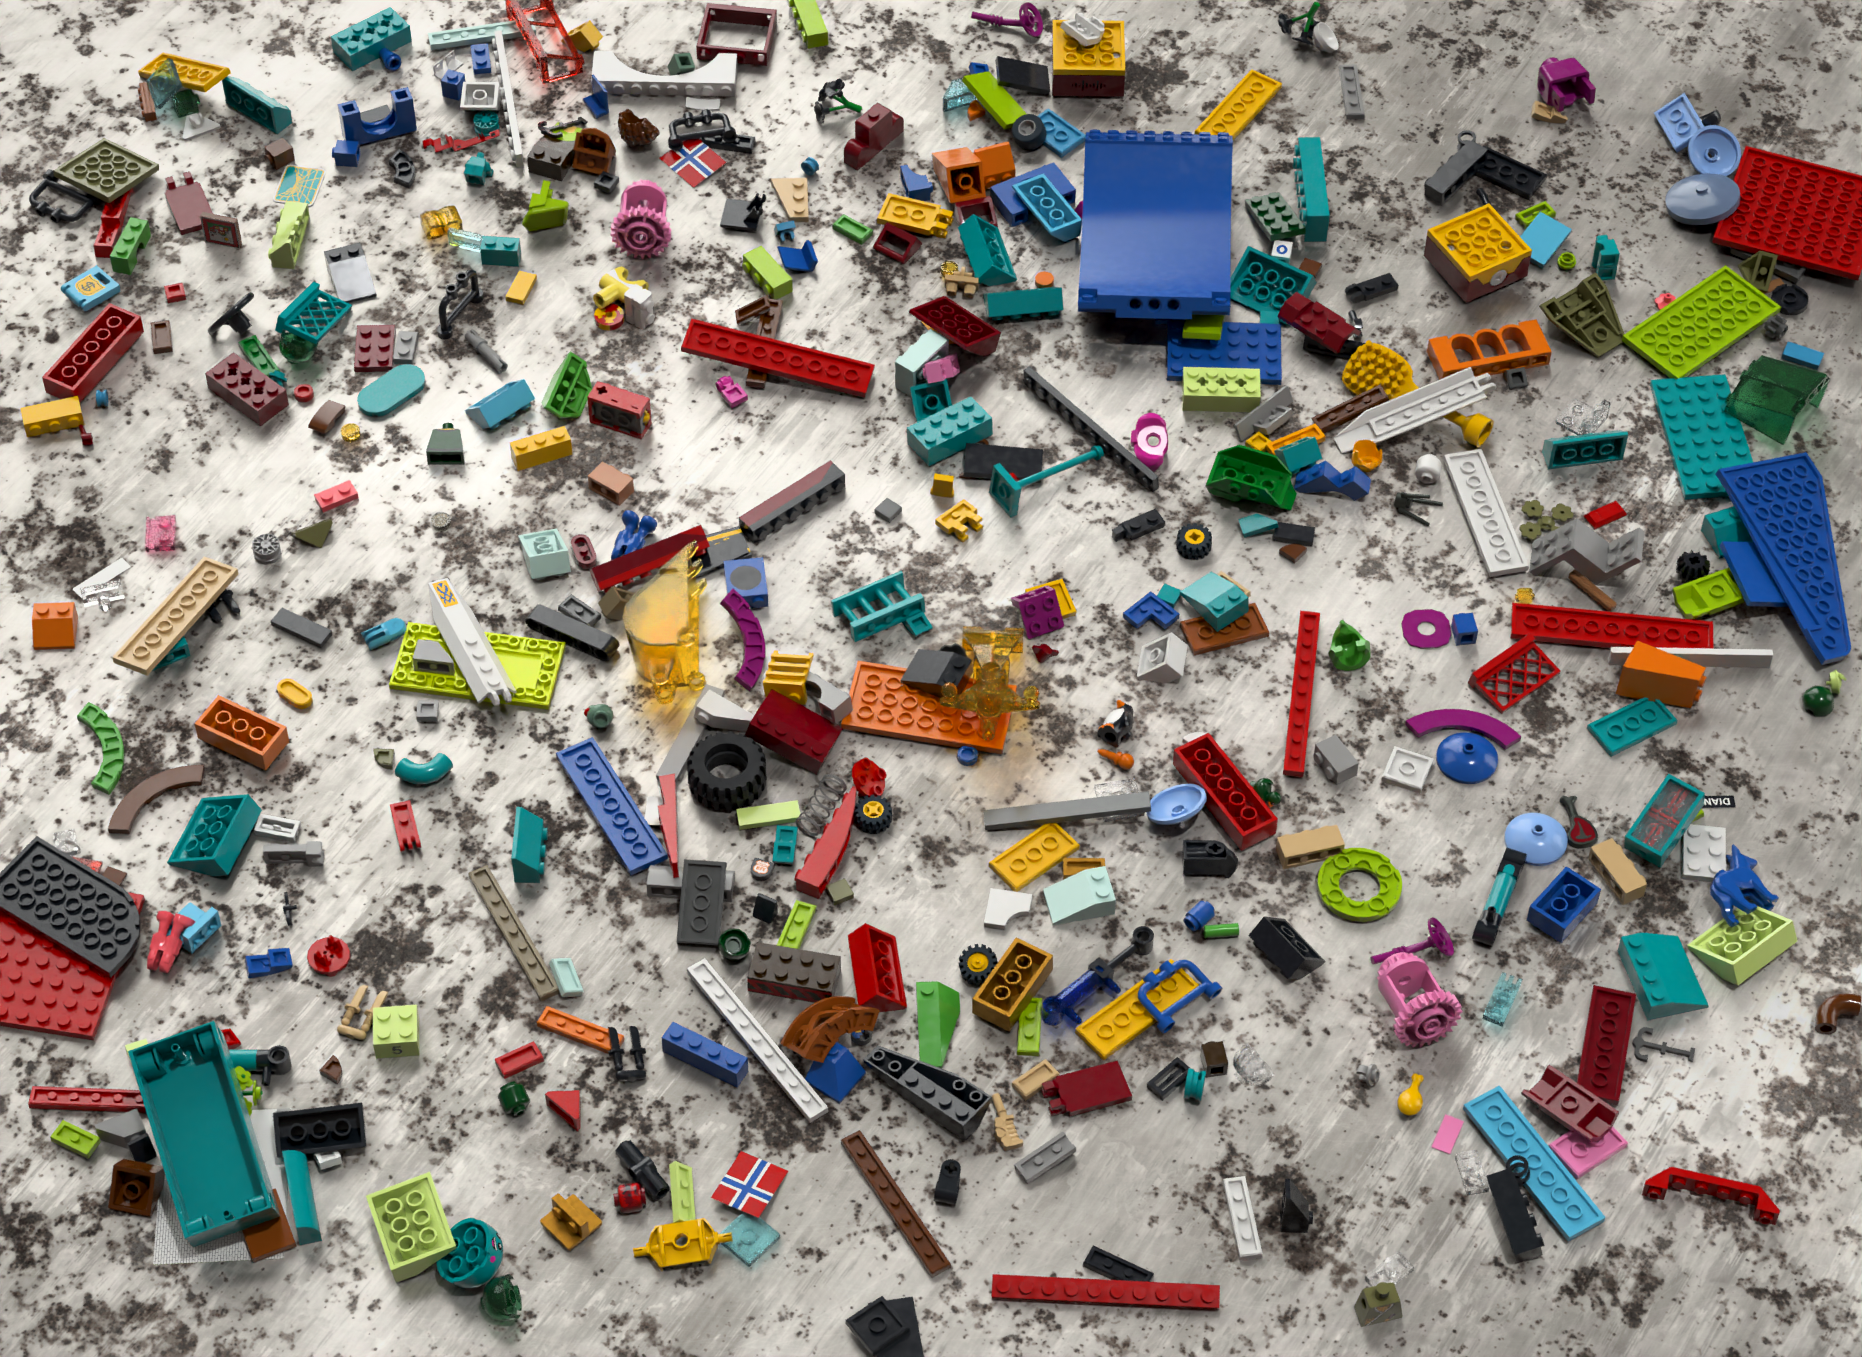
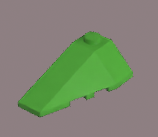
(936, 1018)

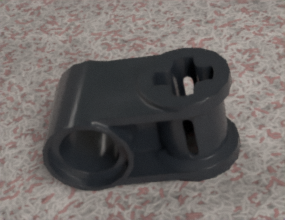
(948, 1184)

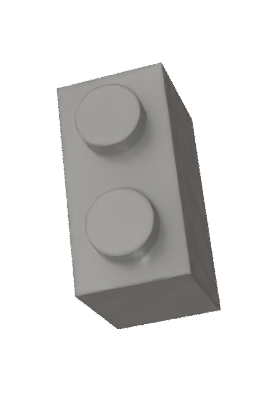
(1335, 759)

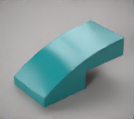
(918, 624)
(785, 844)

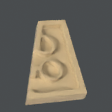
(793, 196)

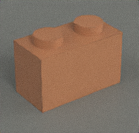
(611, 483)

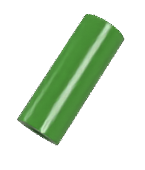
(1221, 930)

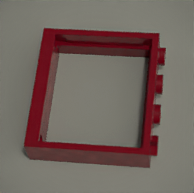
(737, 15)

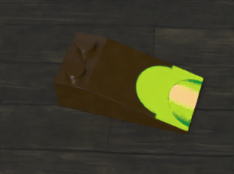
(553, 156)

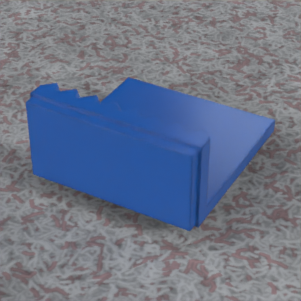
(598, 100)
(799, 259)

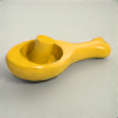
(1410, 1100)

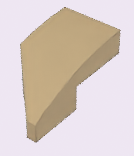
(1546, 113)

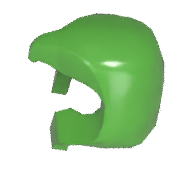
(1349, 648)

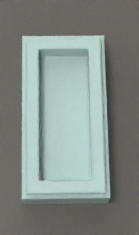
(566, 977)

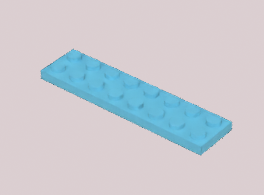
(1549, 1179)

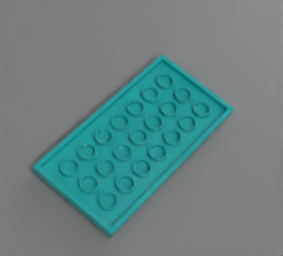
(1700, 432)

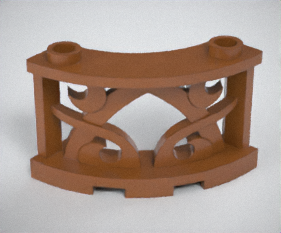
(839, 1017)

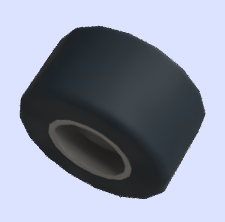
(1029, 131)

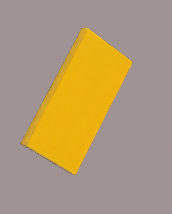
(1033, 856)

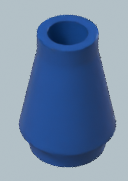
(391, 60)

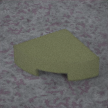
(384, 757)

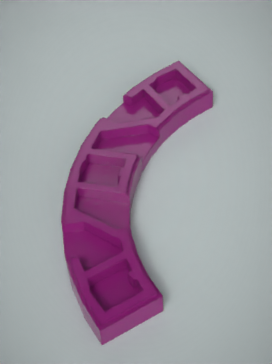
(752, 638)
(1464, 720)

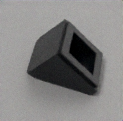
(765, 908)
(142, 1149)

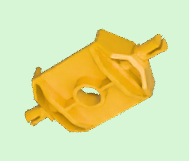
(700, 1245)

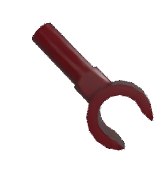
(87, 438)

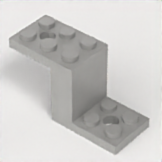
(1587, 551)

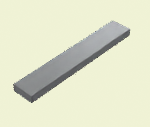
(686, 740)

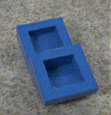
(273, 962)

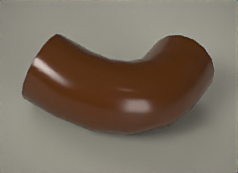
(1834, 1007)

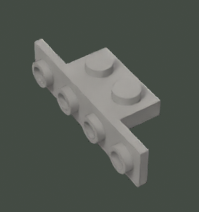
(1267, 415)

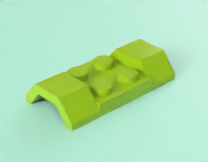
(1708, 594)

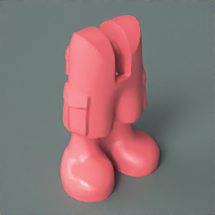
(163, 947)

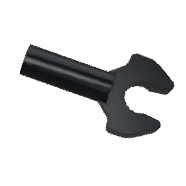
(1356, 322)

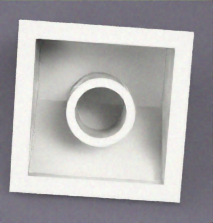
(480, 96)
(1162, 659)

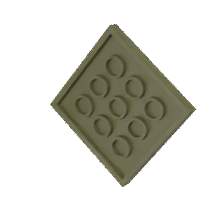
(106, 170)

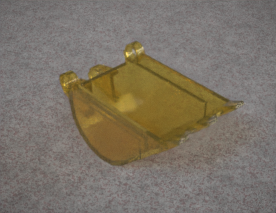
(665, 626)

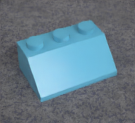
(501, 404)

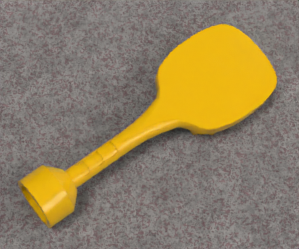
(1378, 365)

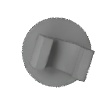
(1368, 1074)

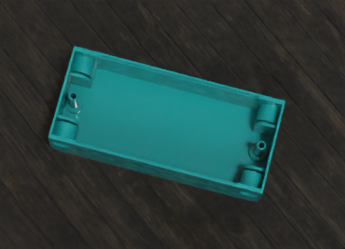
(204, 1134)

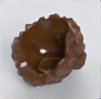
(636, 130)

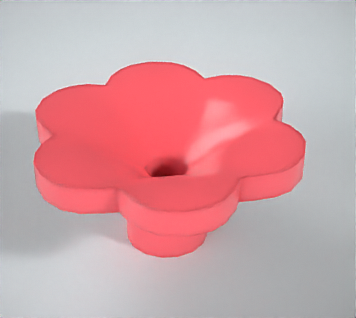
(1664, 299)

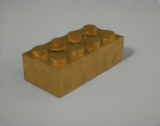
(1012, 984)

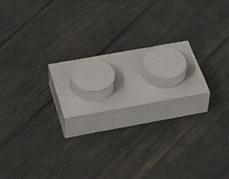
(405, 347)

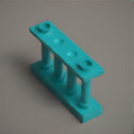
(884, 618)

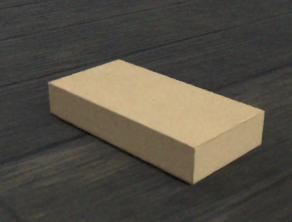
(1032, 1080)

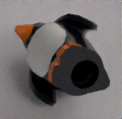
(1117, 725)

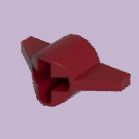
(1043, 652)

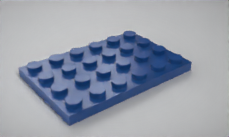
(1239, 347)

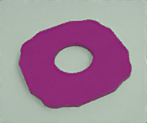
(1416, 639)

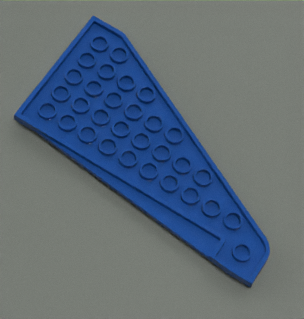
(1790, 525)

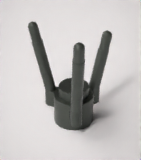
(1405, 501)

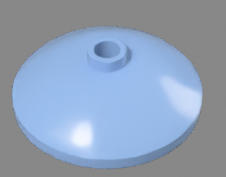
(1720, 144)
(1177, 804)
(1542, 846)

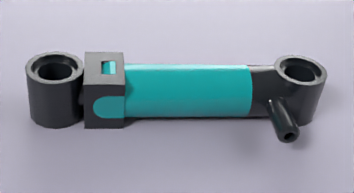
(1499, 896)
(263, 1060)

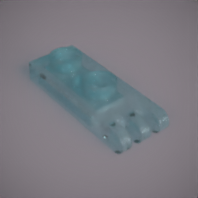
(1502, 1000)

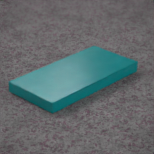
(1631, 725)

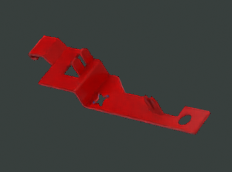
(454, 143)

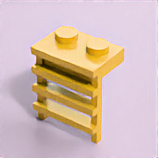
(787, 682)

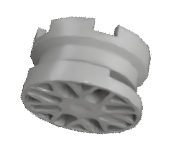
(266, 549)

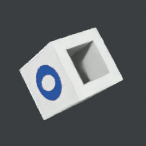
(1282, 250)

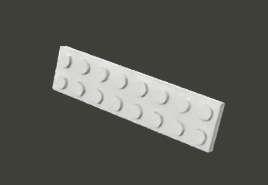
(1485, 513)

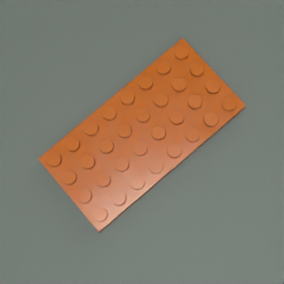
(901, 711)

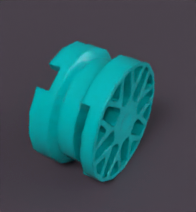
(486, 123)
(1194, 1084)

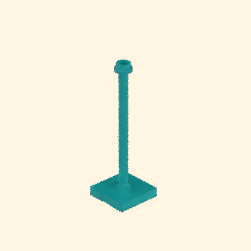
(1008, 491)

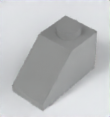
(432, 658)
(121, 1128)

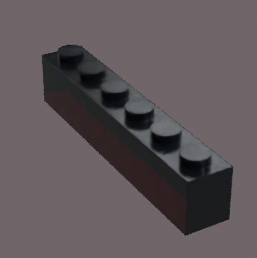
(792, 502)

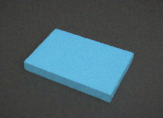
(1544, 238)

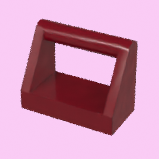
(978, 206)
(891, 230)

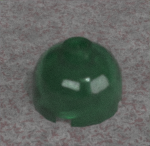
(295, 348)
(501, 1299)

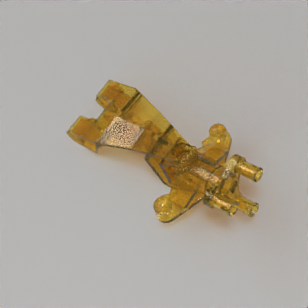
(991, 669)

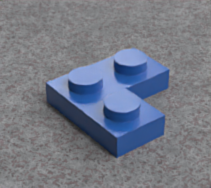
(1151, 607)

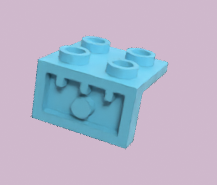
(205, 925)

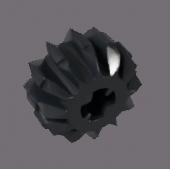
(1692, 566)

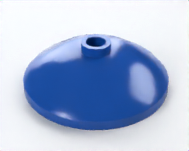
(1467, 758)

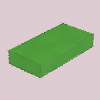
(852, 229)

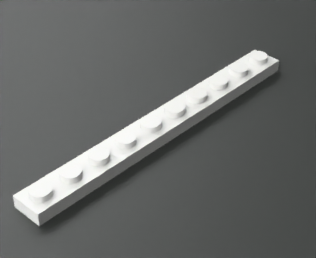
(508, 103)
(757, 1040)

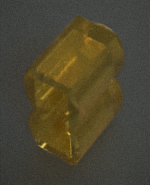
(437, 222)

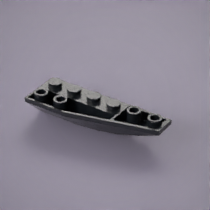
(932, 1090)

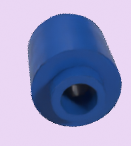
(1199, 915)

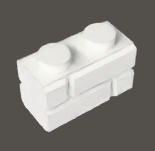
(639, 306)

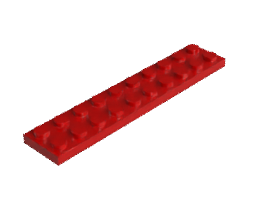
(777, 358)
(1607, 628)

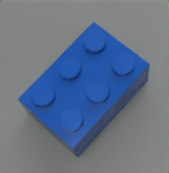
(1563, 904)

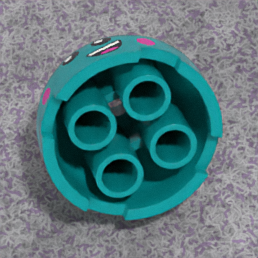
(476, 1256)

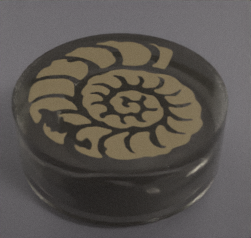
(441, 521)

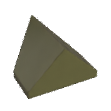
(1759, 269)

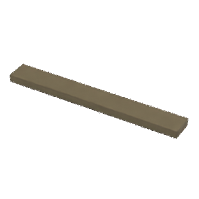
(514, 933)

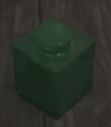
(185, 103)

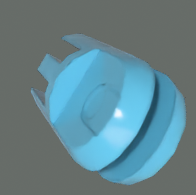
(384, 633)

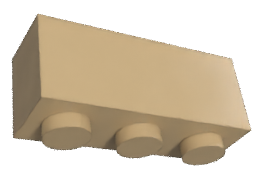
(1309, 846)
(1617, 871)

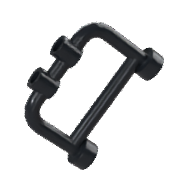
(676, 141)
(58, 214)
(474, 295)

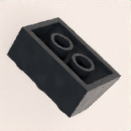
(1285, 948)

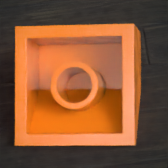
(996, 163)
(54, 625)

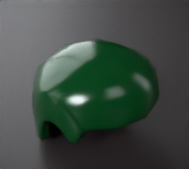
(1818, 700)
(734, 944)

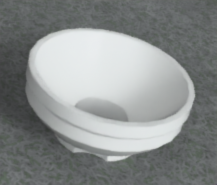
(1324, 38)

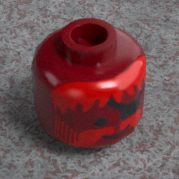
(630, 1198)

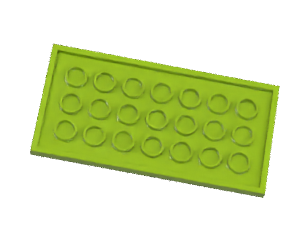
(1701, 323)

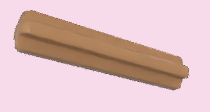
(1592, 590)

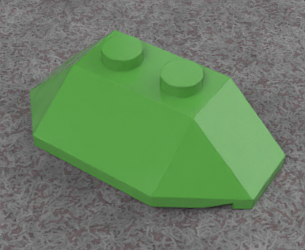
(568, 388)

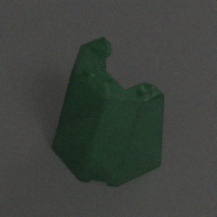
(1774, 395)

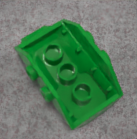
(1251, 475)

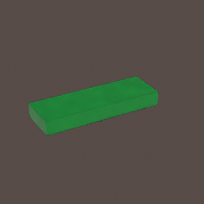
(258, 355)

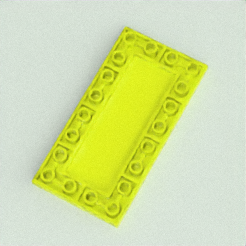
(528, 662)

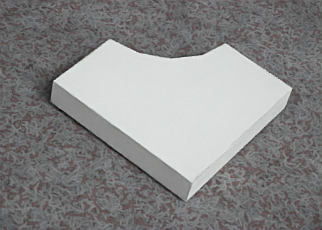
(1005, 906)

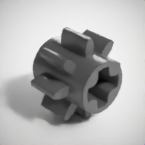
(1776, 327)

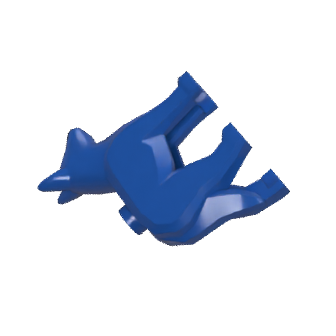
(1739, 882)

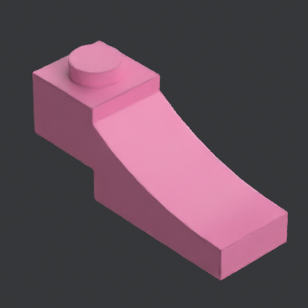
(941, 368)

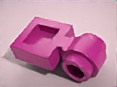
(731, 392)

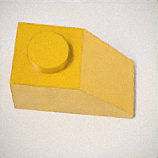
(585, 36)

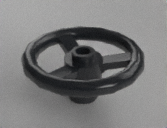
(234, 317)

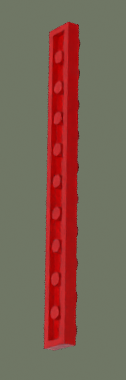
(1301, 694)
(1105, 1291)

